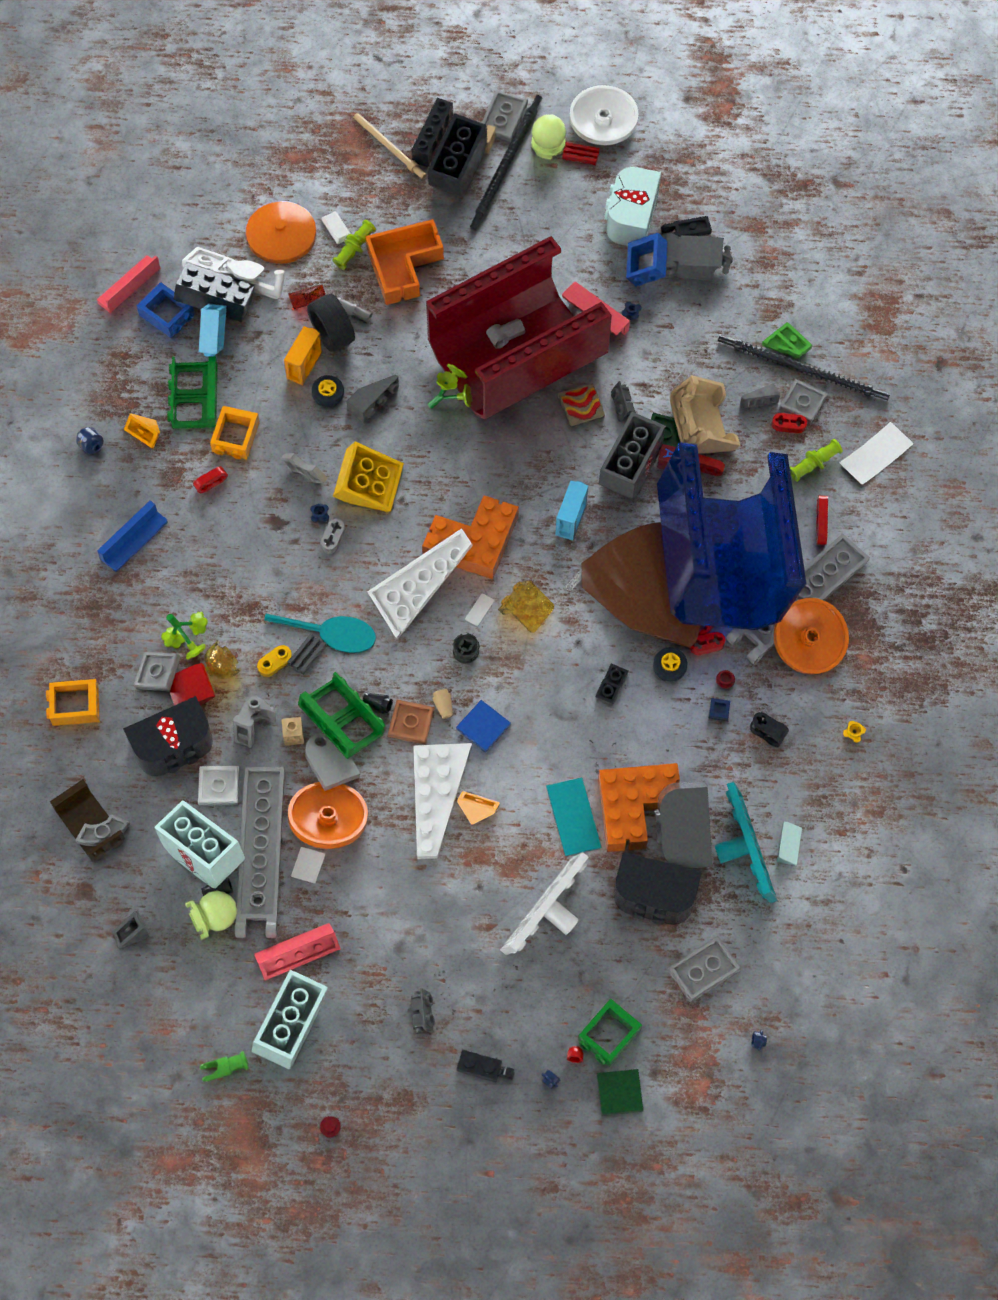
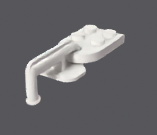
(241, 270)

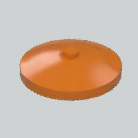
(281, 232)
(811, 636)
(327, 817)

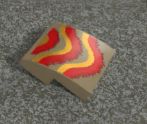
(581, 405)

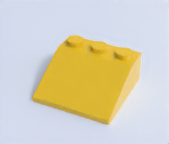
(368, 478)

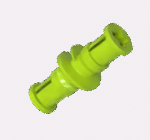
(353, 244)
(815, 459)

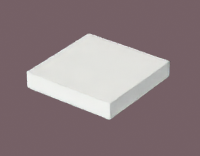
(218, 785)

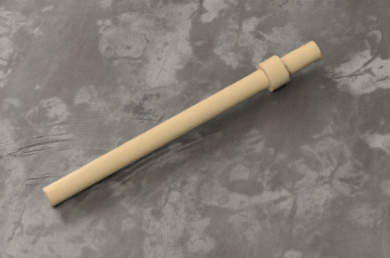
(411, 164)

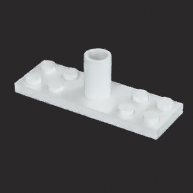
(548, 907)

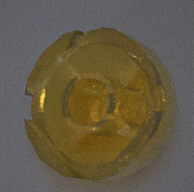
(221, 662)

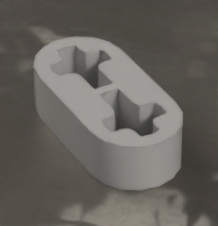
(329, 534)

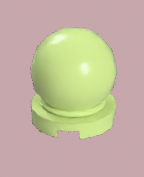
(548, 136)
(213, 912)

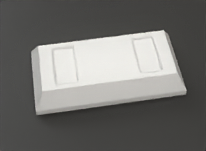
(336, 227)

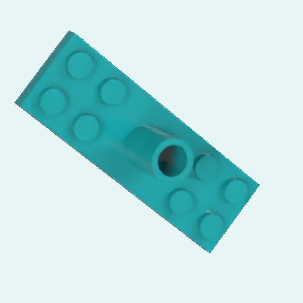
(746, 844)

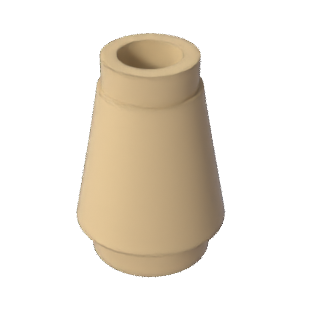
(443, 703)

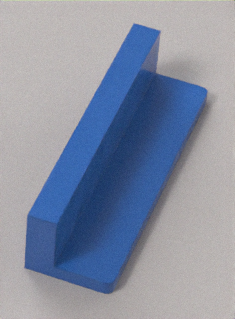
(132, 536)

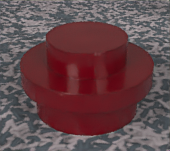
(725, 679)
(330, 1126)

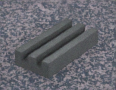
(315, 641)

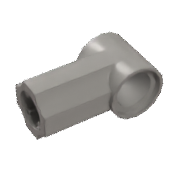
(502, 334)

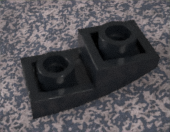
(612, 683)

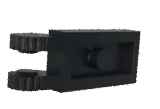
(689, 227)

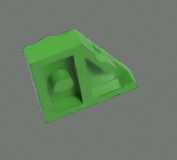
(788, 341)

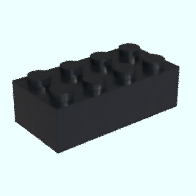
(203, 286)

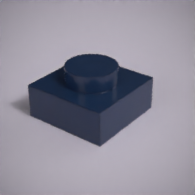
(719, 709)

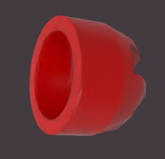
(575, 1054)

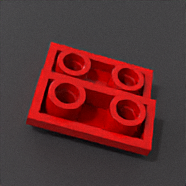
(191, 683)

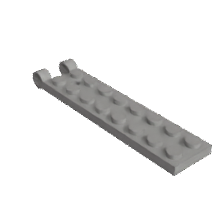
(823, 578)
(261, 847)

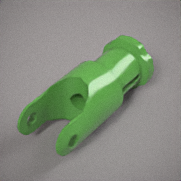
(225, 1066)

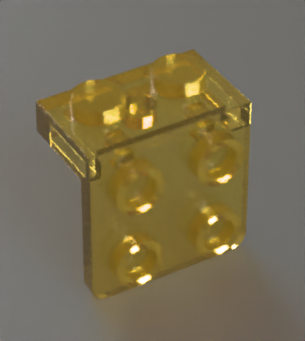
(527, 605)

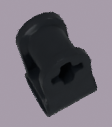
(770, 730)

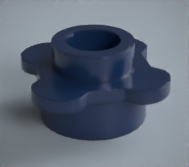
(631, 315)
(315, 509)

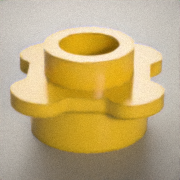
(852, 725)

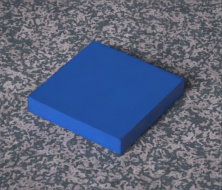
(483, 726)

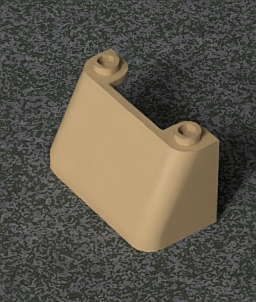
(698, 415)

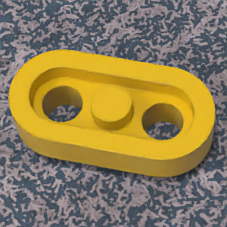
(275, 660)

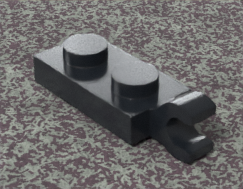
(483, 1066)

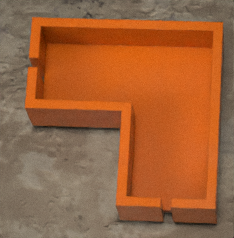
(398, 252)
(487, 533)
(625, 797)

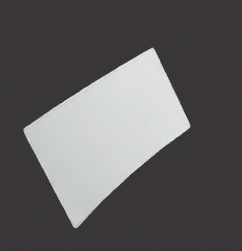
(876, 453)

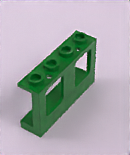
(206, 395)
(332, 725)

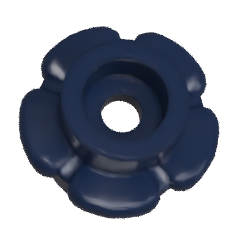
(758, 1040)
(550, 1079)

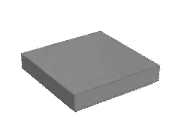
(803, 400)
(157, 671)

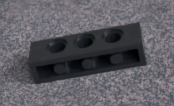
(432, 132)

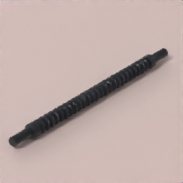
(504, 165)
(739, 345)

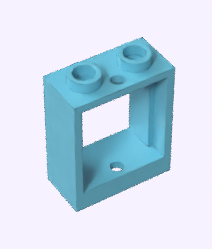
(212, 329)
(571, 510)

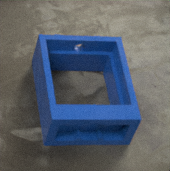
(652, 243)
(153, 299)

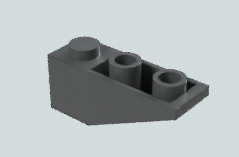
(370, 397)

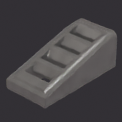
(759, 397)

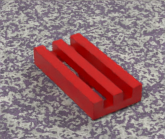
(580, 151)

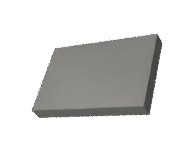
(505, 114)
(704, 969)

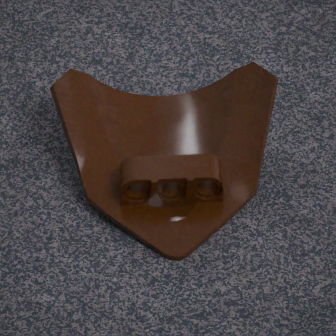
(633, 586)

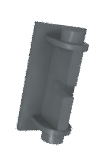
(620, 395)
(422, 1002)

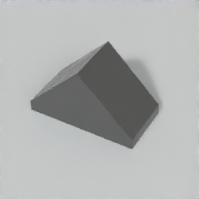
(130, 930)

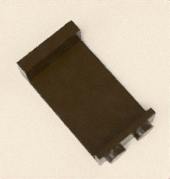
(80, 807)

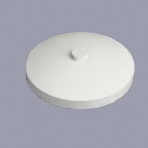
(603, 115)

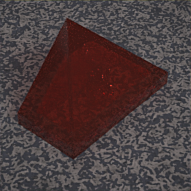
(306, 296)

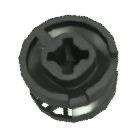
(465, 648)

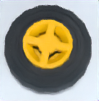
(329, 384)
(676, 661)

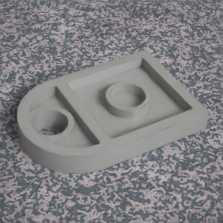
(329, 763)

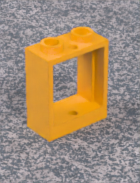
(303, 355)
(239, 417)
(73, 717)

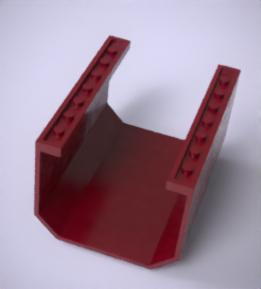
(553, 337)

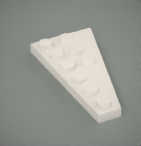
(410, 588)
(437, 782)

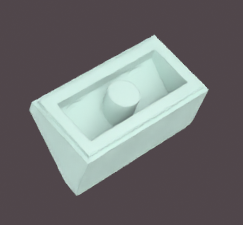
(789, 844)

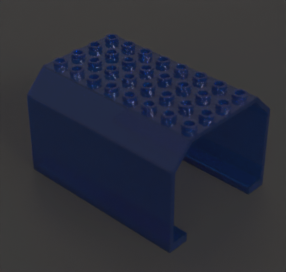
(729, 557)

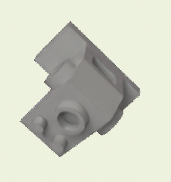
(244, 722)

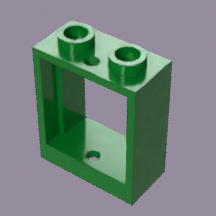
(622, 1017)

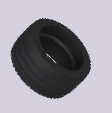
(331, 321)

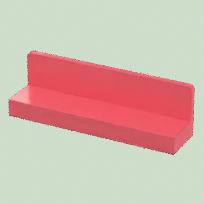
(129, 283)
(584, 300)
(297, 951)

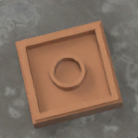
(411, 722)

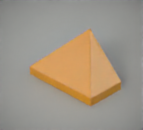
(143, 429)
(476, 807)

